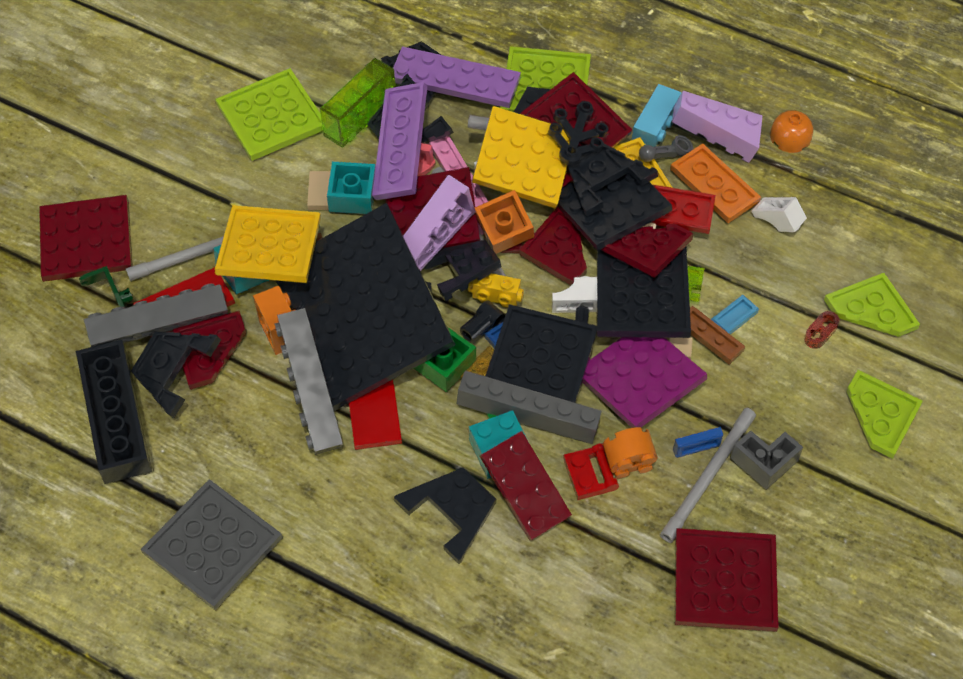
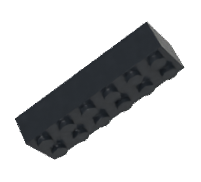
(113, 412)

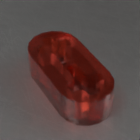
(825, 332)

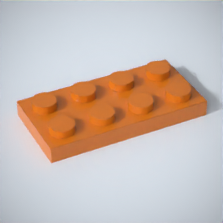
(708, 174)

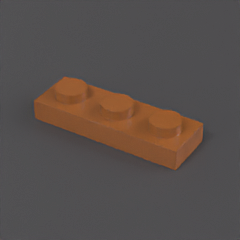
(714, 337)

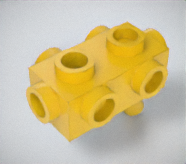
(497, 289)

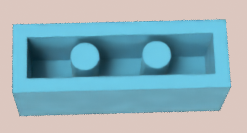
(656, 116)

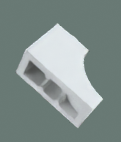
(781, 212)
(580, 293)

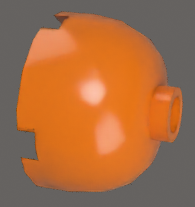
(792, 131)

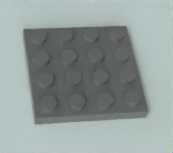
(211, 544)

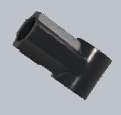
(486, 318)

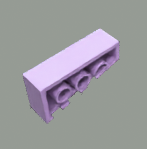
(719, 123)
(439, 220)

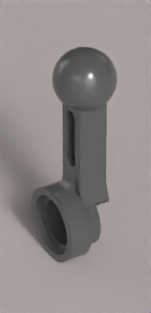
(679, 147)

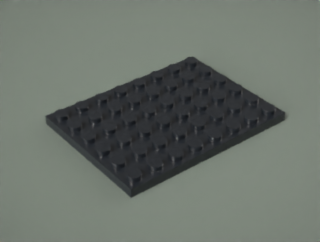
(368, 307)

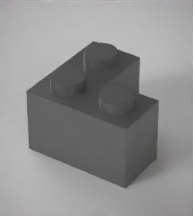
(766, 462)

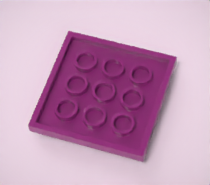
(641, 377)

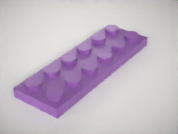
(458, 77)
(400, 141)

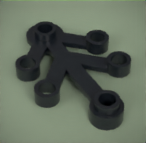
(570, 153)

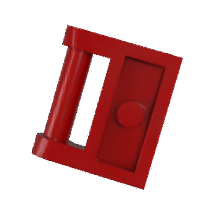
(583, 475)

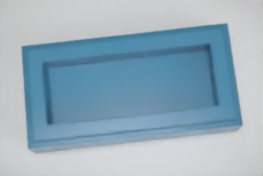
(736, 314)

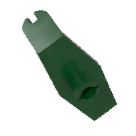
(103, 273)

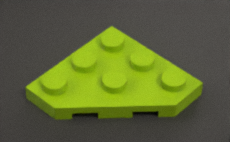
(873, 305)
(882, 412)

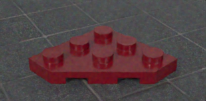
(557, 248)
(650, 248)
(202, 369)

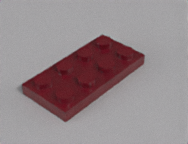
(525, 485)

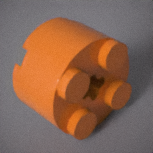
(630, 452)

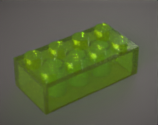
(356, 102)

